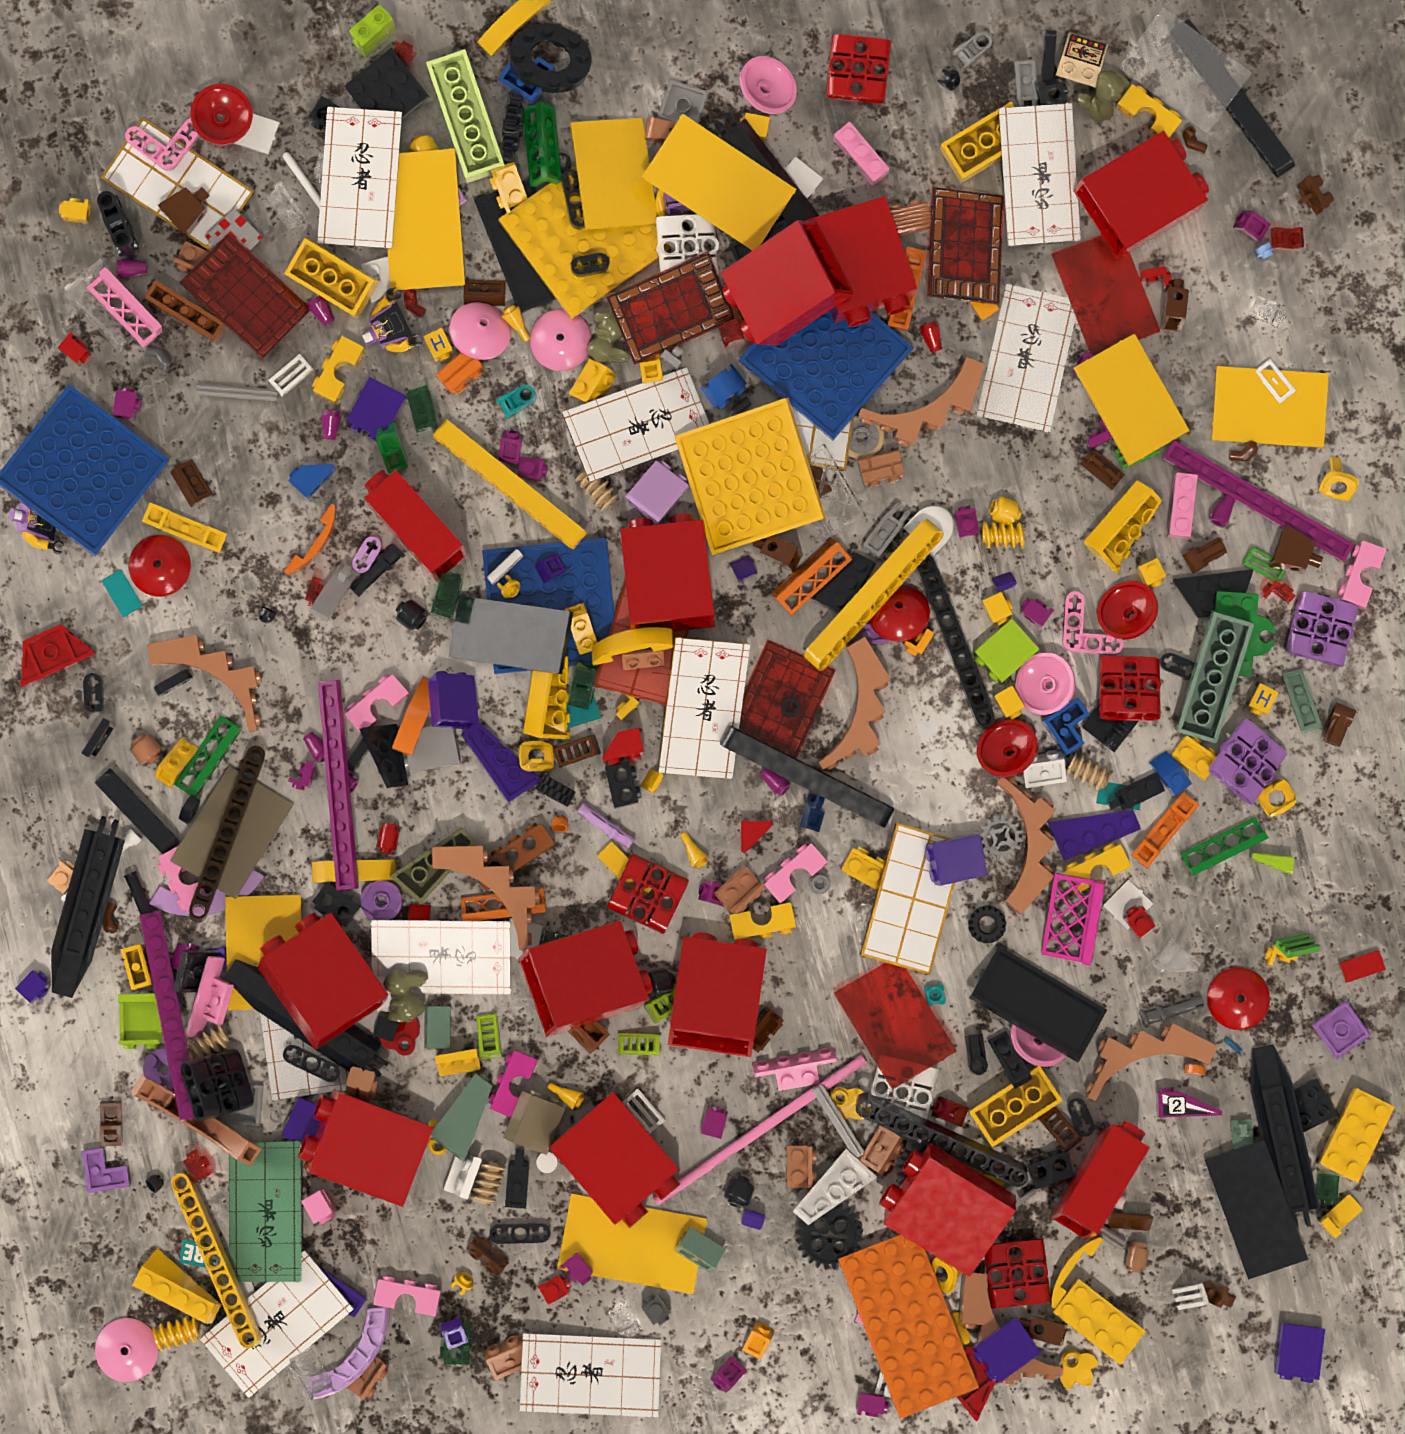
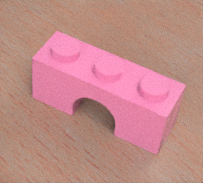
(855, 146)
(1183, 506)
(1366, 556)
(389, 689)
(808, 859)
(175, 873)
(320, 1206)
(426, 1297)

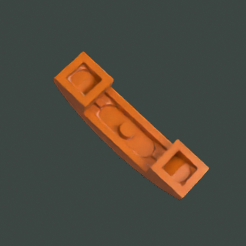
(916, 262)
(297, 563)
(413, 720)
(1164, 830)

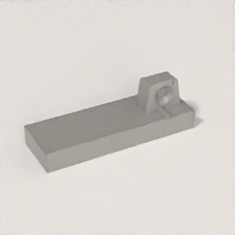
(333, 592)

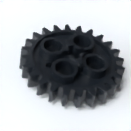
(512, 128)
(826, 1254)

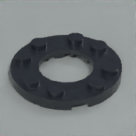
(548, 81)

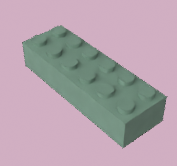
(1214, 676)

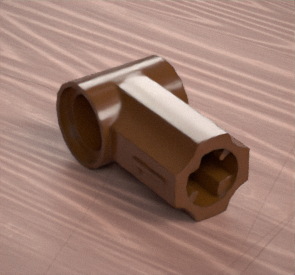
(1200, 557)
(1340, 720)

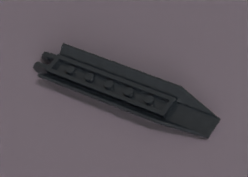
(750, 144)
(84, 907)
(347, 1049)
(1282, 1129)

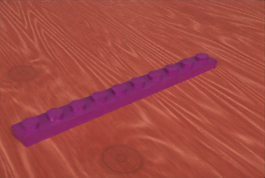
(1257, 500)
(338, 785)
(167, 1007)

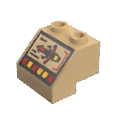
(1082, 59)

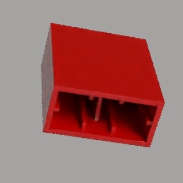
(1142, 194)
(870, 259)
(785, 284)
(414, 523)
(667, 574)
(585, 978)
(321, 979)
(717, 995)
(365, 1146)
(616, 1161)
(1101, 1179)
(947, 1208)

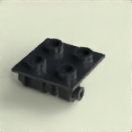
(1108, 732)
(1313, 1105)

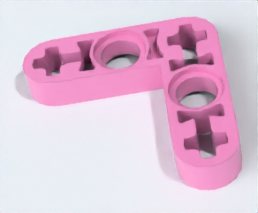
(163, 151)
(1082, 638)

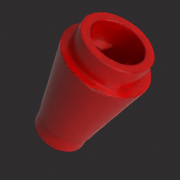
(931, 336)

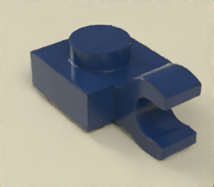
(812, 815)

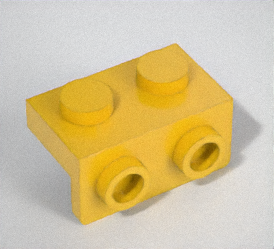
(592, 382)

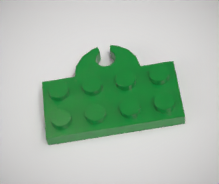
(1245, 607)

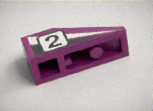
(1177, 1104)

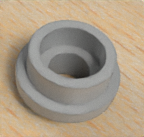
(824, 878)

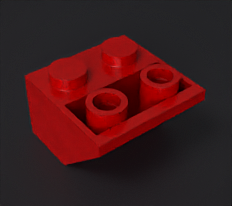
(624, 746)

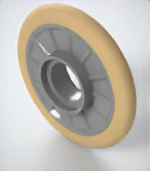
(871, 445)

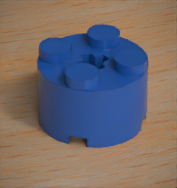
(724, 386)

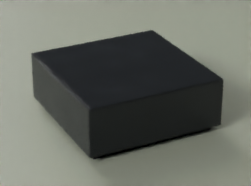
(386, 1029)

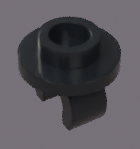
(951, 81)

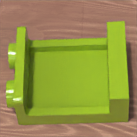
(372, 30)
(1005, 651)
(139, 1021)

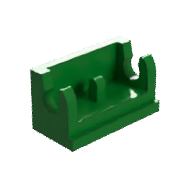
(392, 449)

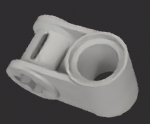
(970, 51)

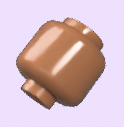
(145, 749)

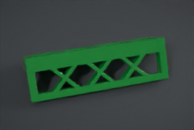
(545, 141)
(215, 758)
(1221, 856)

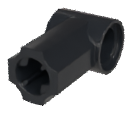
(976, 1051)

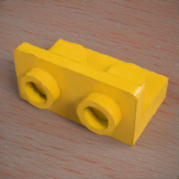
(509, 186)
(1194, 756)
(863, 867)
(458, 1062)

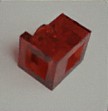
(731, 333)
(198, 1165)

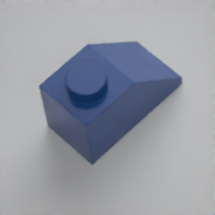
(310, 478)
(1170, 773)

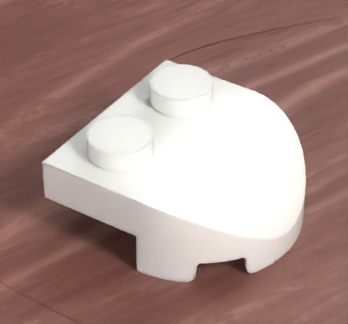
(938, 516)

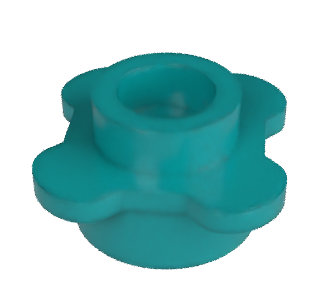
(940, 995)

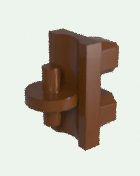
(1312, 194)
(1218, 1294)

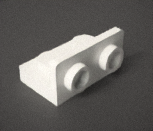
(1045, 770)
(462, 1175)

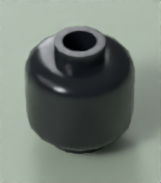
(411, 615)
(662, 982)
(739, 1192)

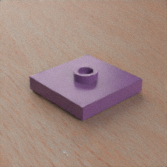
(1341, 1030)

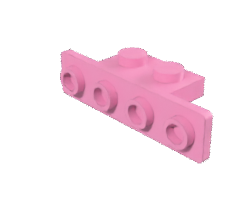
(211, 998)
(795, 1069)

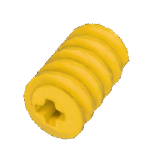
(1002, 534)
(176, 1333)

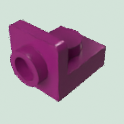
(1252, 224)
(1097, 438)
(510, 446)
(532, 468)
(966, 521)
(307, 773)
(707, 890)
(728, 1375)

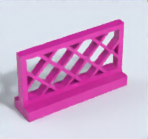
(1091, 923)

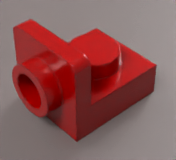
(1152, 275)
(1138, 921)
(555, 1288)

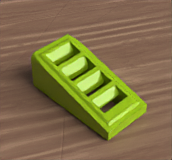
(1281, 863)
(652, 1011)
(656, 1044)
(485, 1055)

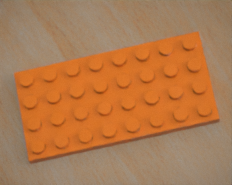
(908, 1324)

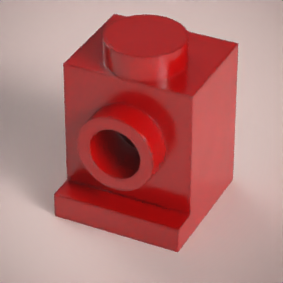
(75, 349)

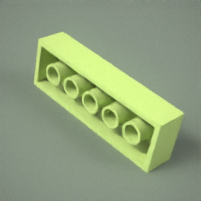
(465, 115)

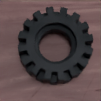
(555, 790)
(1000, 924)

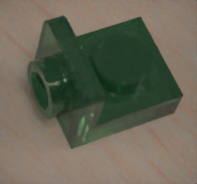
(1327, 1188)

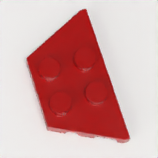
(51, 653)
(975, 1400)

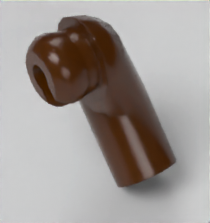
(1191, 140)
(1246, 454)
(108, 923)

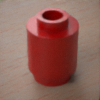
(387, 838)

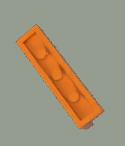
(808, 569)
(499, 913)

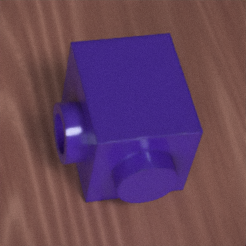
(34, 986)

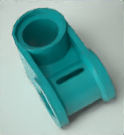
(515, 401)

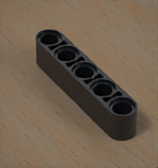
(137, 811)

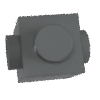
(656, 1309)

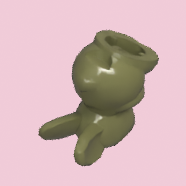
(1107, 89)
(603, 348)
(404, 1002)

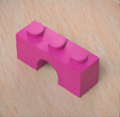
(517, 1065)

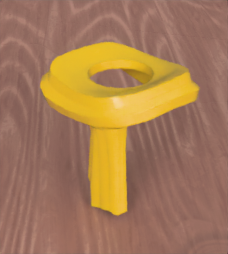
(1336, 475)
(536, 764)
(1285, 788)
(950, 1284)

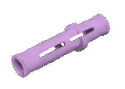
(614, 831)

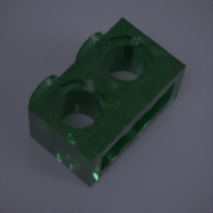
(447, 596)
(583, 685)
(464, 1359)

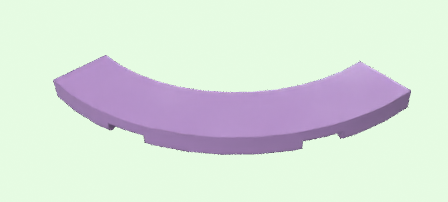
(167, 901)
(362, 1356)

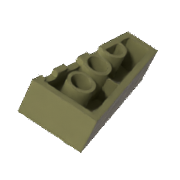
(420, 877)

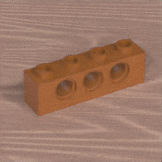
(185, 312)
(525, 856)
(589, 1036)

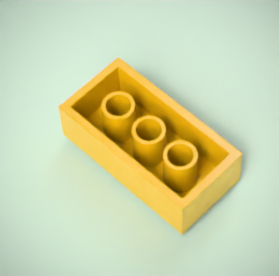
(975, 147)
(332, 277)
(1014, 1108)
(1355, 1135)
(1098, 1321)

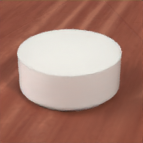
(547, 1163)

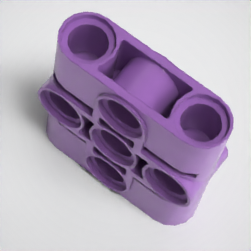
(1302, 645)
(1230, 764)

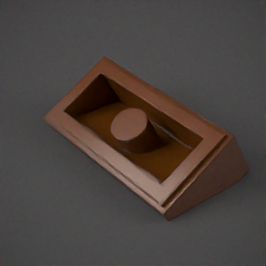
(485, 291)
(191, 483)
(1130, 1221)

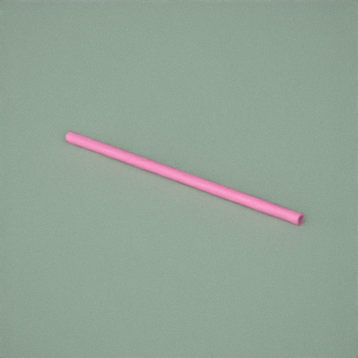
(763, 1127)

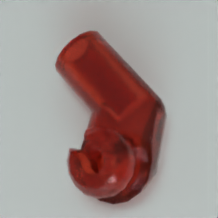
(411, 303)

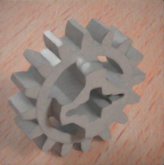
(1008, 842)

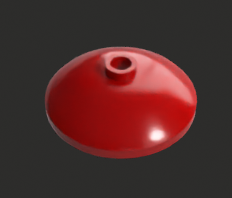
(224, 101)
(169, 576)
(1120, 603)
(904, 622)
(1003, 739)
(1223, 998)

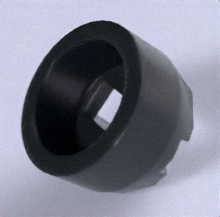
(266, 615)
(154, 1183)

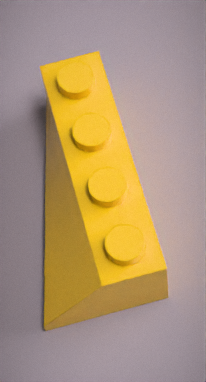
(1123, 525)
(548, 705)
(173, 1286)

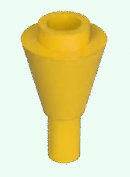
(513, 317)
(696, 856)
(570, 1097)

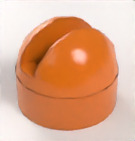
(559, 824)

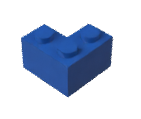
(511, 83)
(1061, 726)

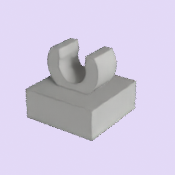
(672, 358)

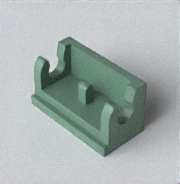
(437, 1027)
(700, 1249)

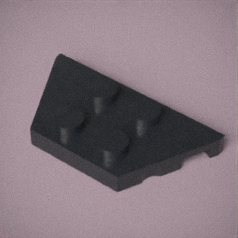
(1201, 590)

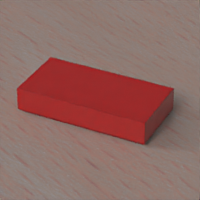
(1362, 966)

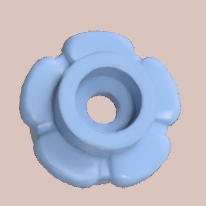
(1264, 250)

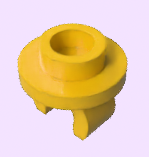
(510, 589)
(463, 1280)

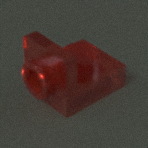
(1287, 238)
(314, 590)

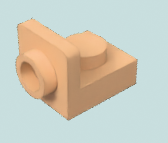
(61, 877)

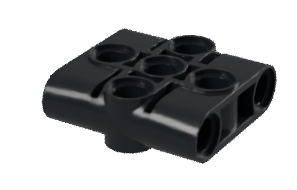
(118, 225)
(217, 1084)

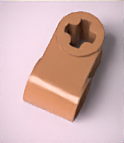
(658, 129)

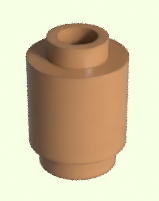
(1137, 1257)

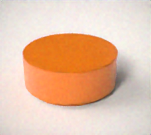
(1193, 1069)

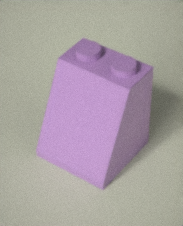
(657, 492)

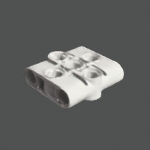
(672, 226)
(925, 1078)

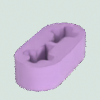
(362, 552)

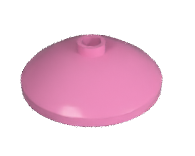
(773, 79)
(478, 340)
(560, 354)
(1034, 679)
(1036, 1054)
(141, 1345)

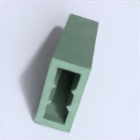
(461, 1120)

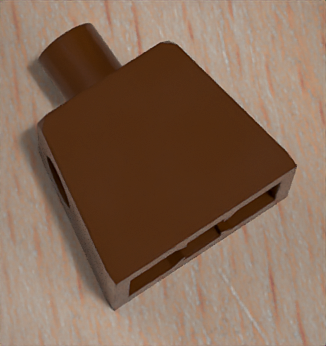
(185, 209)
(1175, 306)
(1294, 552)
(785, 555)
(1053, 1332)

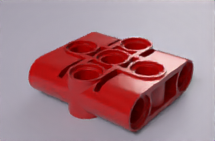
(844, 52)
(1114, 701)
(622, 898)
(1034, 1293)

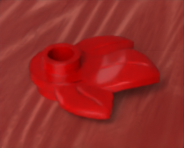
(405, 1032)

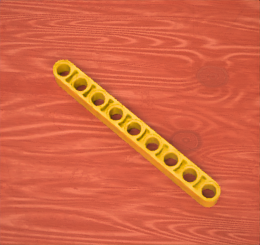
(509, 484)
(873, 594)
(223, 1268)

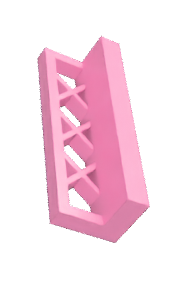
(130, 302)

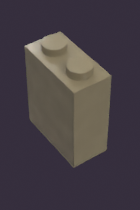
(534, 1121)

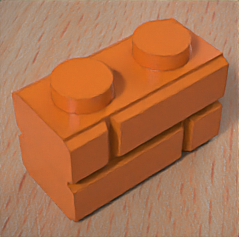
(459, 373)

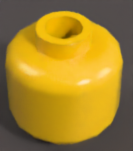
(422, 143)
(1005, 510)

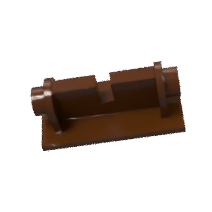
(1102, 469)
(769, 1024)
(479, 1249)

